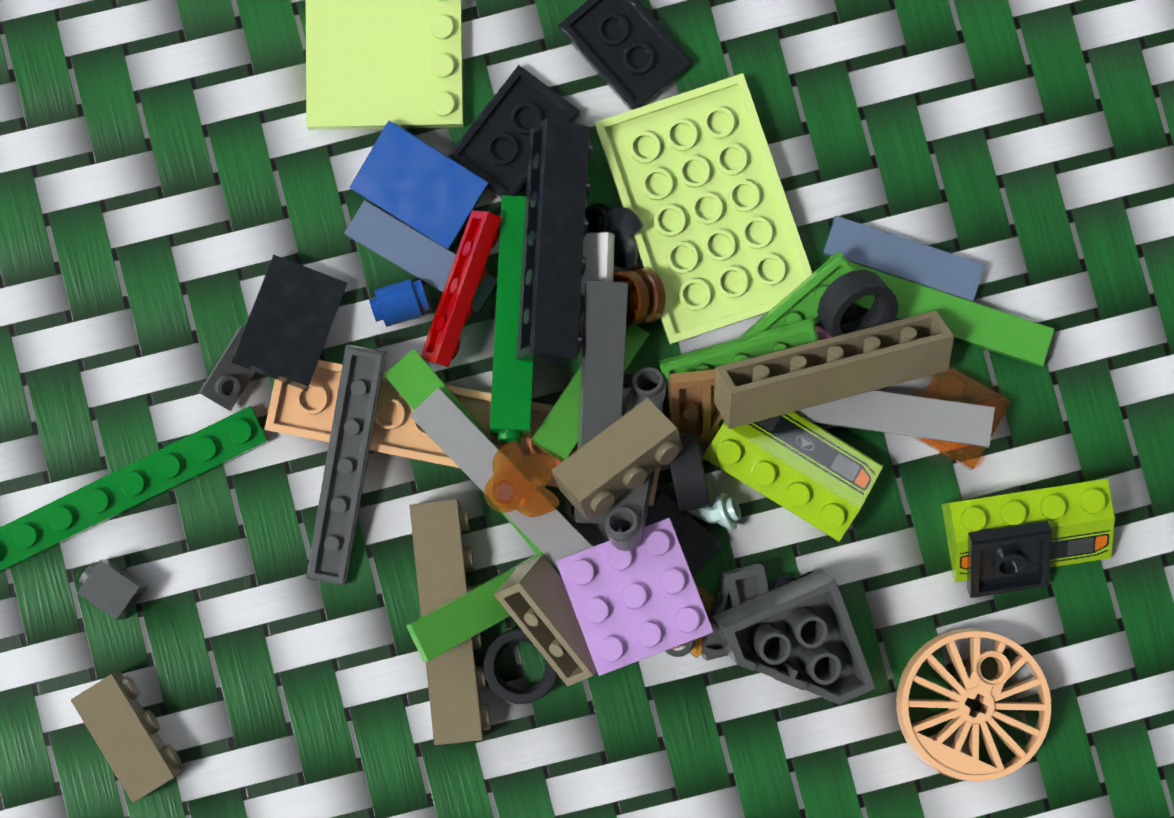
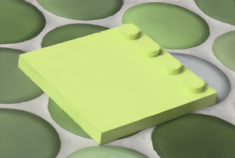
(384, 64)

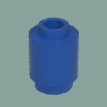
(399, 302)

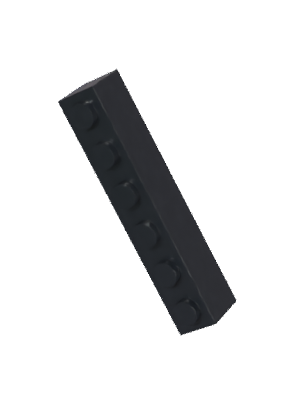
(554, 243)

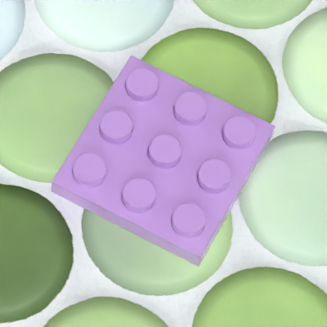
(634, 599)

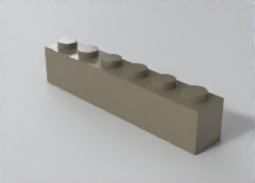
(832, 369)
(441, 577)

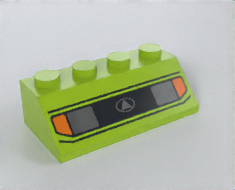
(798, 468)
(1077, 513)

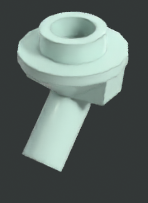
(724, 512)

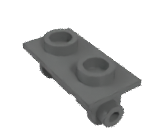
(227, 379)

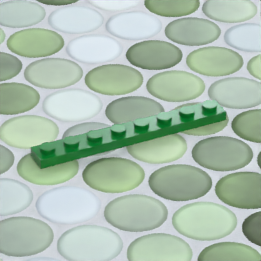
(130, 487)

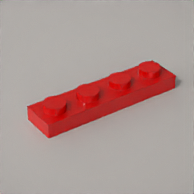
(456, 300)

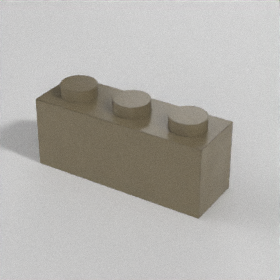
(618, 459)
(543, 611)
(127, 735)

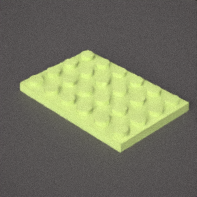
(706, 206)

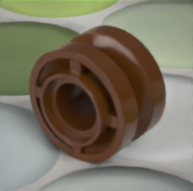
(644, 297)

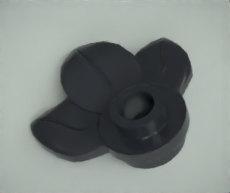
(622, 223)

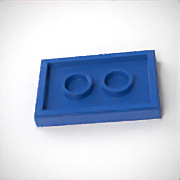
(419, 184)

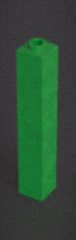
(510, 377)

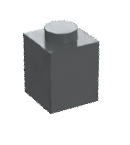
(111, 588)

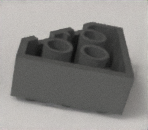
(799, 638)

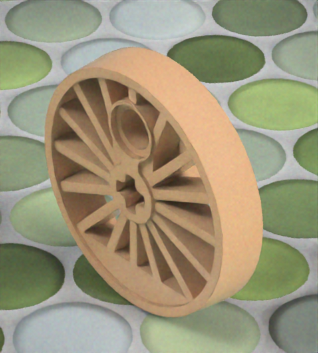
(948, 759)

